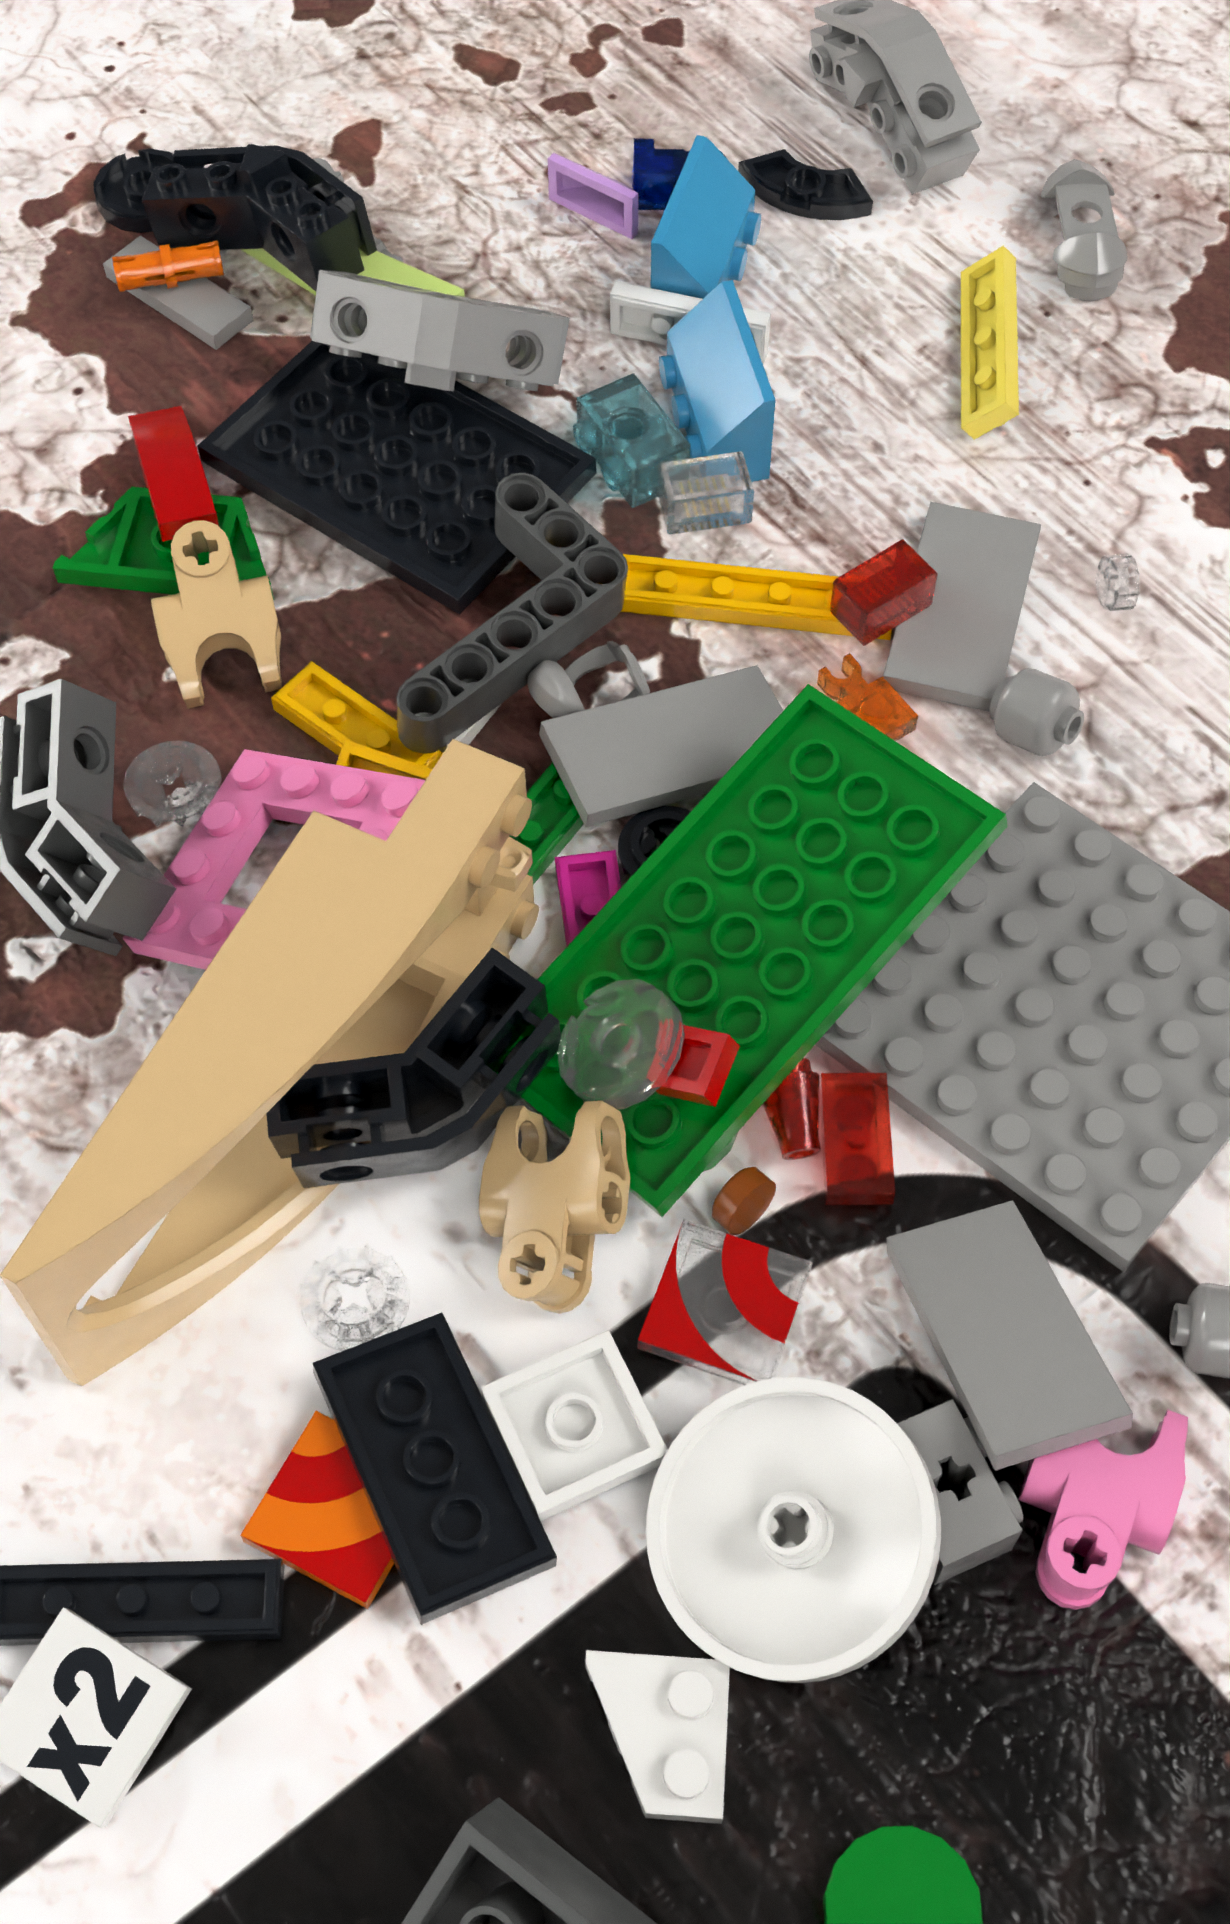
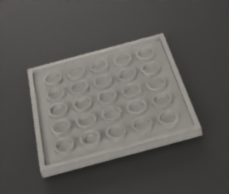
(1062, 1026)

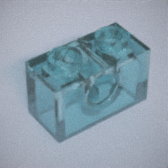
(628, 437)

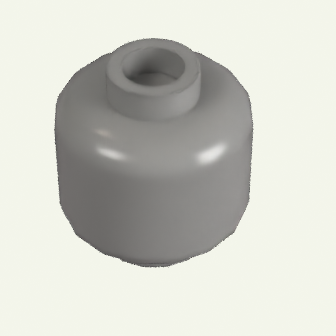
(1036, 712)
(1204, 1330)

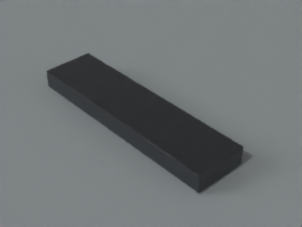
(146, 1600)

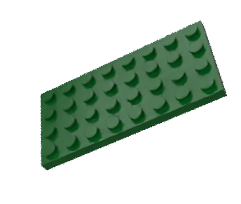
(768, 918)

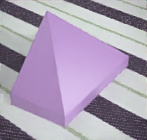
(593, 195)

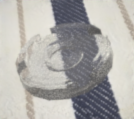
(621, 1044)

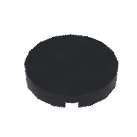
(122, 186)

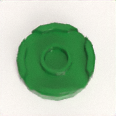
(901, 1879)

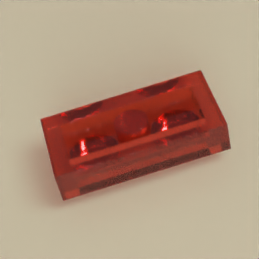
(856, 1139)

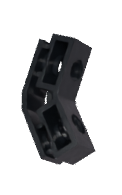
(260, 201)
(419, 1099)

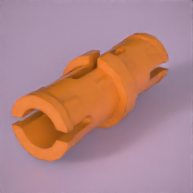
(168, 266)

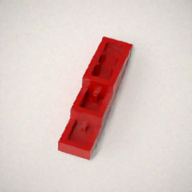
(172, 470)

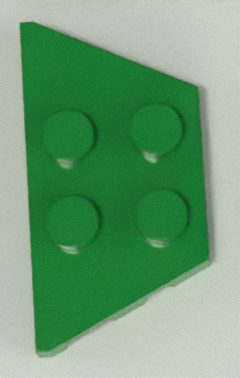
(129, 552)

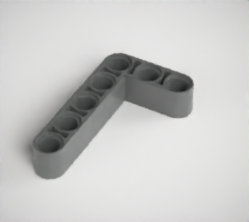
(533, 527)

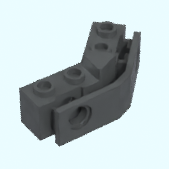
(59, 822)

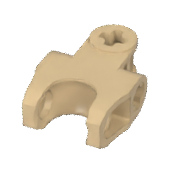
(214, 612)
(553, 1206)

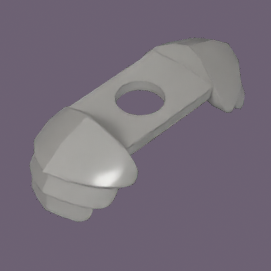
(1092, 253)

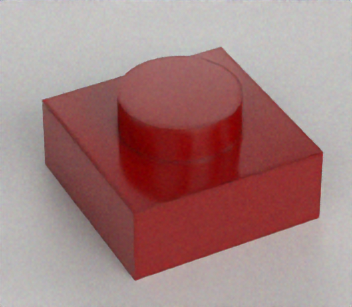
(701, 1067)

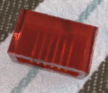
(883, 592)

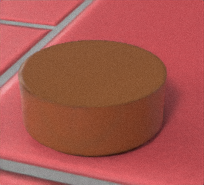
(743, 1200)

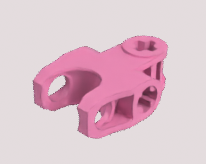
(1102, 1505)

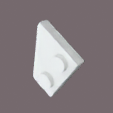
(668, 1729)

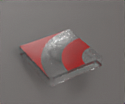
(724, 1305)

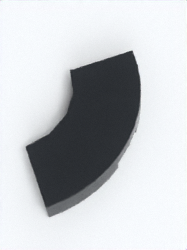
(806, 189)

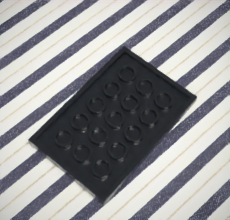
(391, 466)

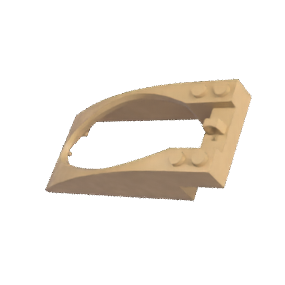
(326, 965)

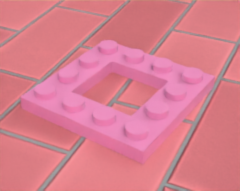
(230, 828)

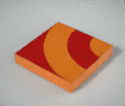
(321, 1517)

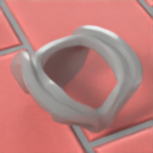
(554, 686)

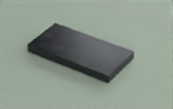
(433, 1467)

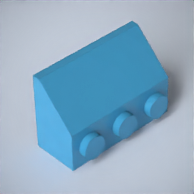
(704, 225)
(720, 382)

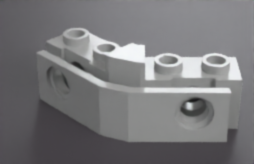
(903, 73)
(438, 333)

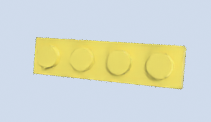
(989, 343)

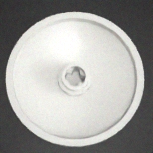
(793, 1530)

